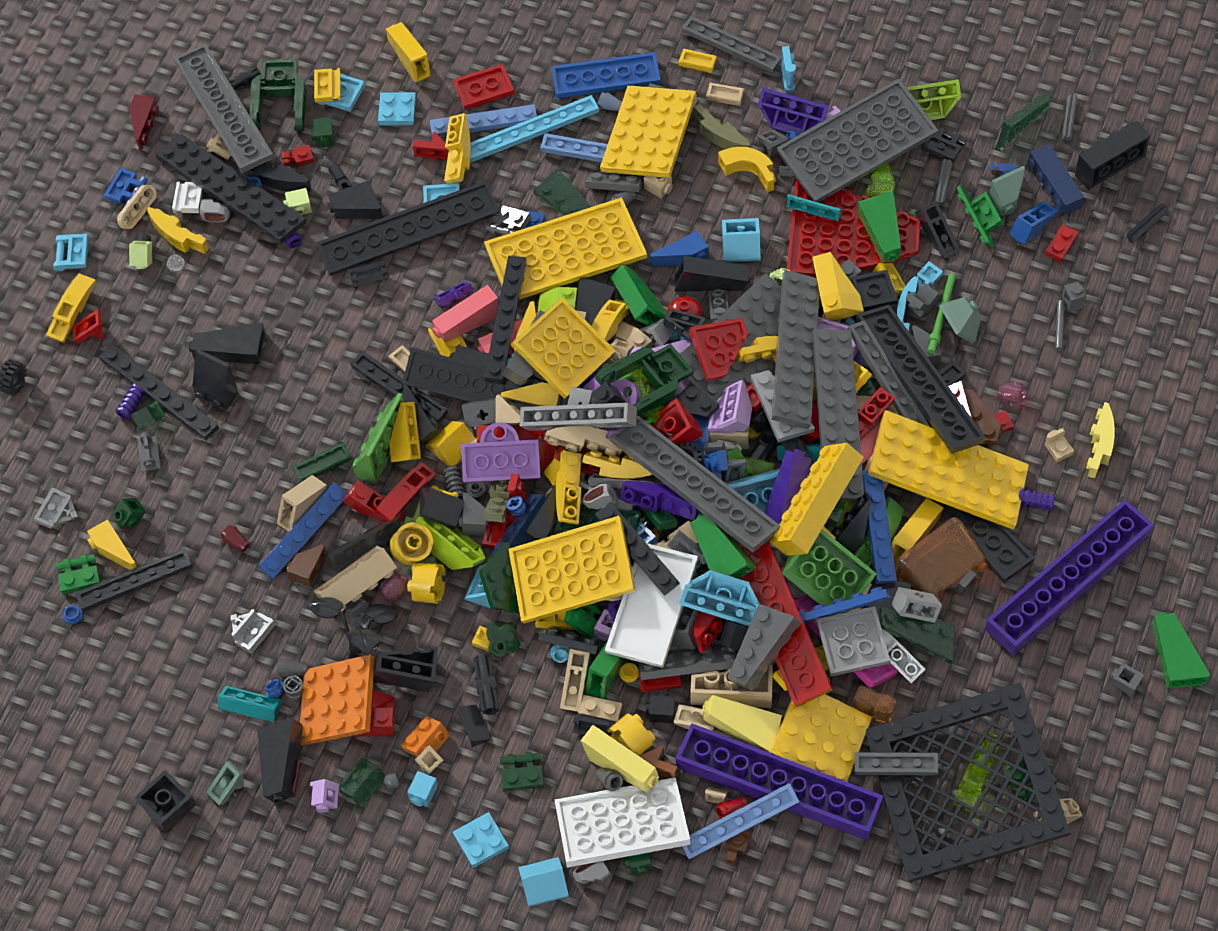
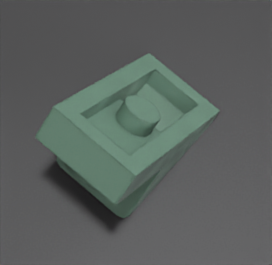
(225, 783)

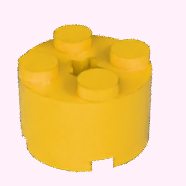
(414, 534)
(427, 583)
(632, 734)

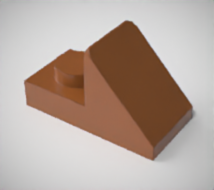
(664, 769)

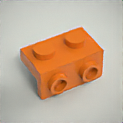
(426, 733)

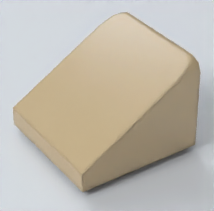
(428, 760)
(715, 795)

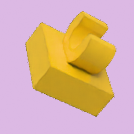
(480, 639)

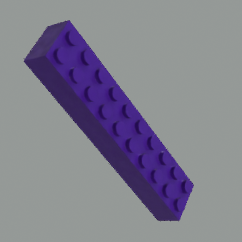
(1068, 577)
(761, 773)

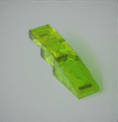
(975, 776)

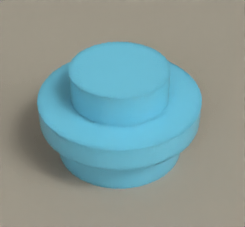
(559, 653)

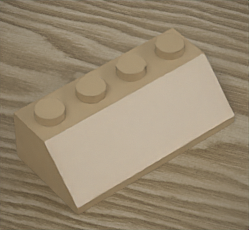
(358, 577)

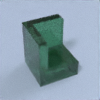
(148, 415)

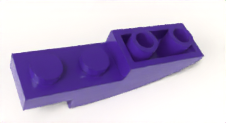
(656, 496)

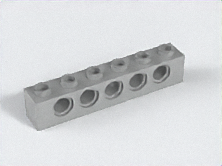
(587, 415)

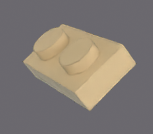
(600, 708)

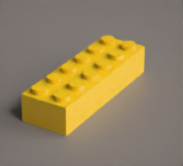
(816, 499)

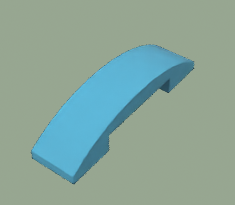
(911, 287)

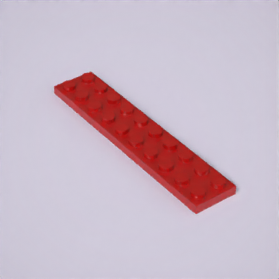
(798, 658)

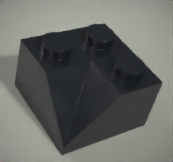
(165, 801)

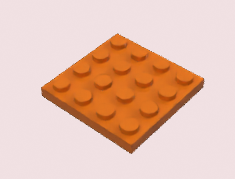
(337, 700)

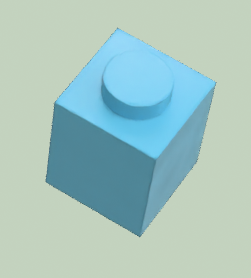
(422, 789)

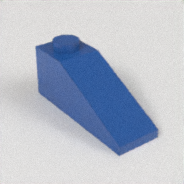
(1032, 222)
(672, 254)

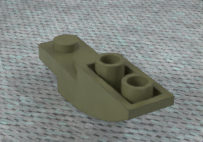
(724, 135)
(496, 507)

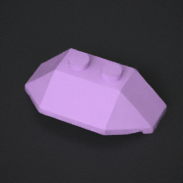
(733, 412)

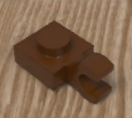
(737, 845)

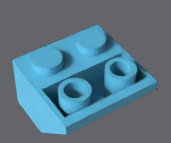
(741, 240)

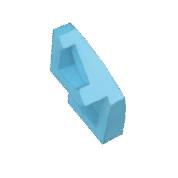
(929, 274)

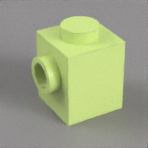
(298, 201)
(140, 254)

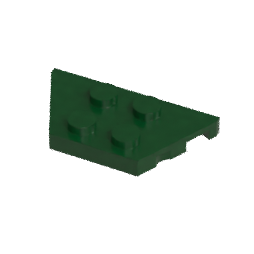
(499, 581)

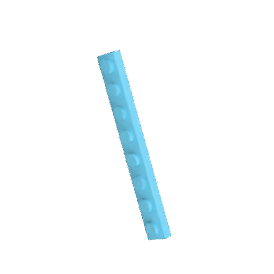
(533, 128)

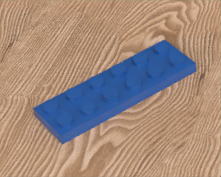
(605, 75)

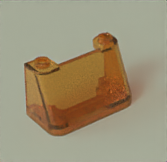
(941, 559)

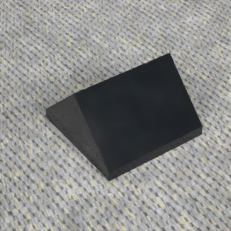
(440, 507)

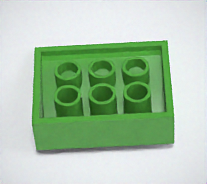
(375, 451)
(828, 571)

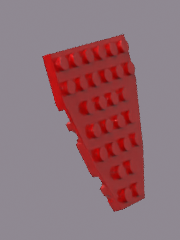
(843, 238)

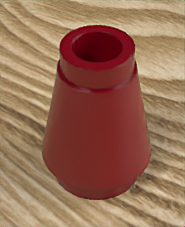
(233, 537)

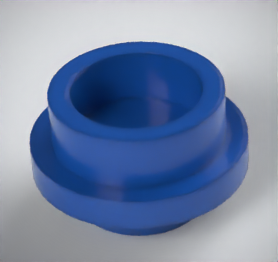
(72, 614)
(274, 688)

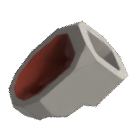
(213, 211)
(600, 497)
(591, 872)

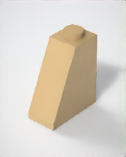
(298, 501)

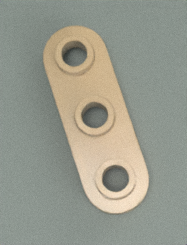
(142, 203)

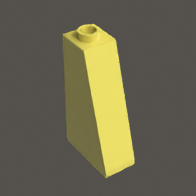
(743, 722)
(614, 756)

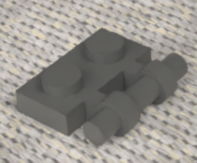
(508, 217)

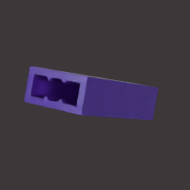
(788, 483)

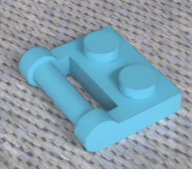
(788, 69)
(76, 251)

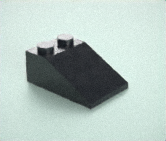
(213, 380)

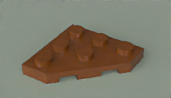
(984, 419)

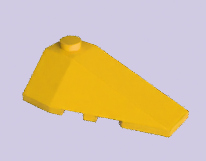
(836, 290)

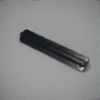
(1147, 222)

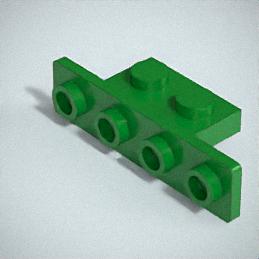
(983, 213)

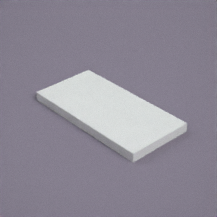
(646, 616)

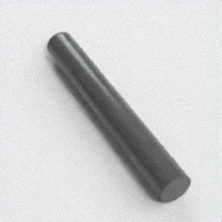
(1060, 325)

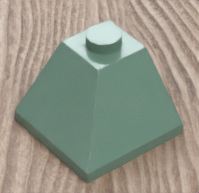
(1006, 191)
(963, 317)

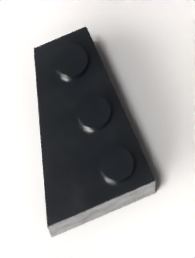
(407, 669)

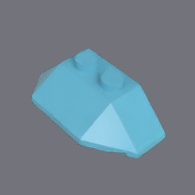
(721, 597)

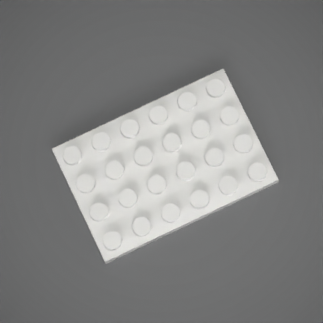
(621, 823)

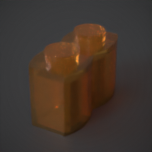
(877, 705)

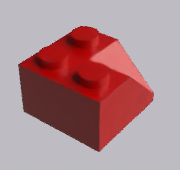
(382, 715)

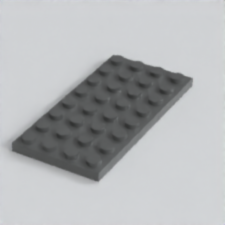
(857, 141)
(760, 313)

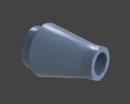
(609, 102)

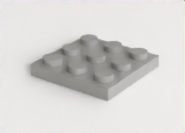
(853, 641)

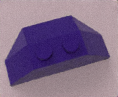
(790, 112)

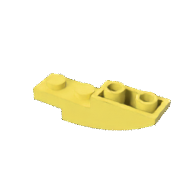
(1103, 440)

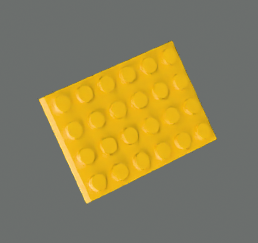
(648, 131)
(571, 569)

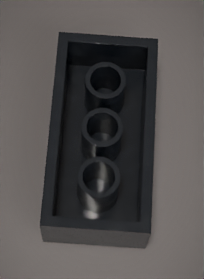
(1112, 155)

